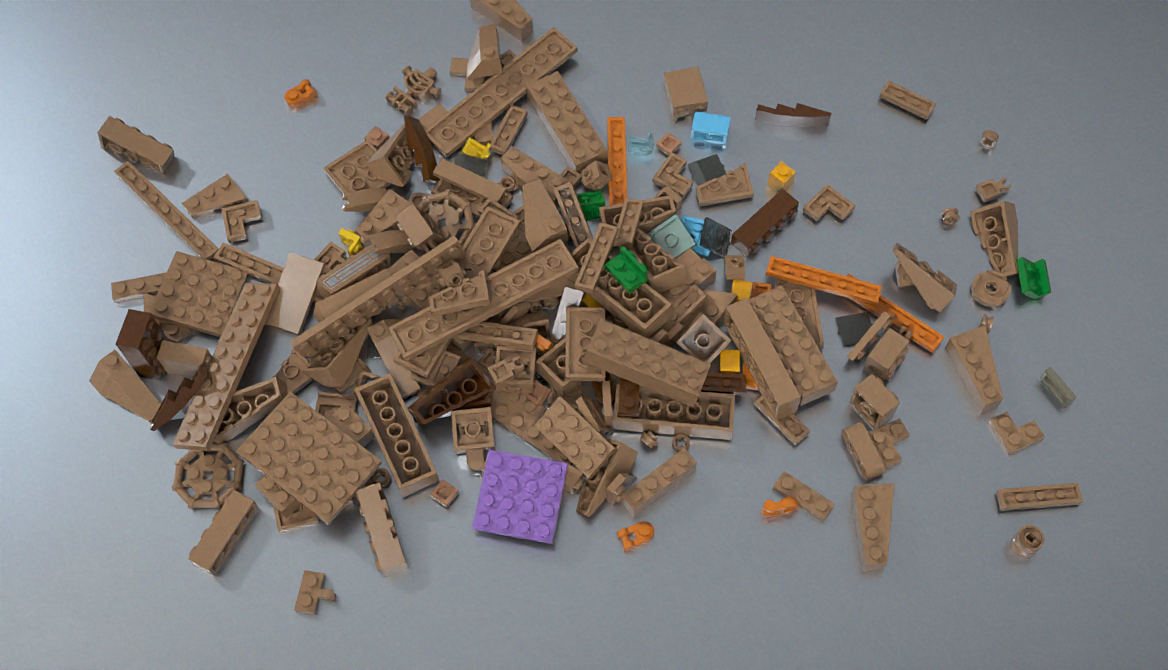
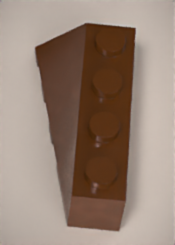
(453, 391)

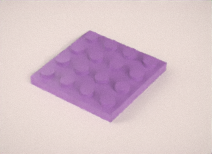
(520, 496)

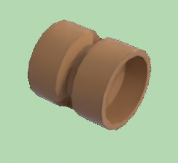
(1027, 541)

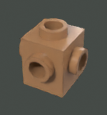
(596, 175)
(450, 274)

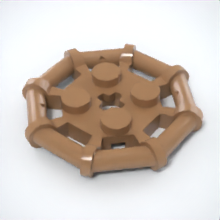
(451, 215)
(213, 486)

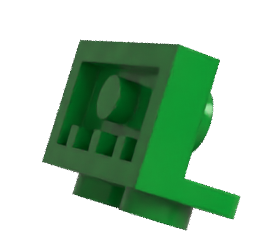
(591, 202)
(627, 270)
(1033, 278)

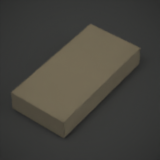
(1058, 387)

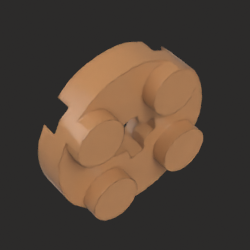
(986, 297)

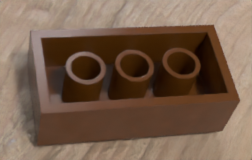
(140, 343)

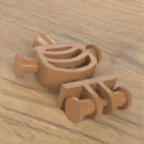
(420, 89)

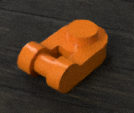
(295, 97)
(782, 507)
(642, 531)

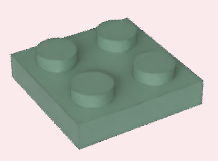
(672, 237)

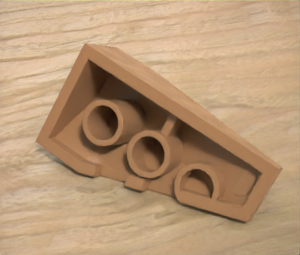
(485, 54)
(393, 159)
(541, 217)
(999, 235)
(933, 286)
(534, 320)
(388, 349)
(596, 488)

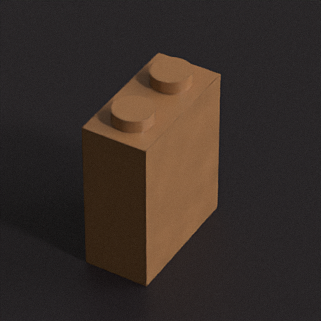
(685, 92)
(182, 358)

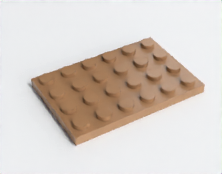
(309, 457)

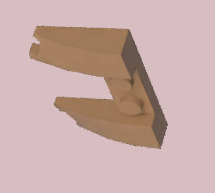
(385, 242)

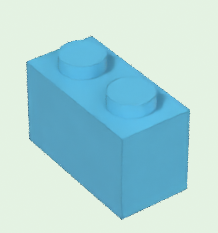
(710, 128)

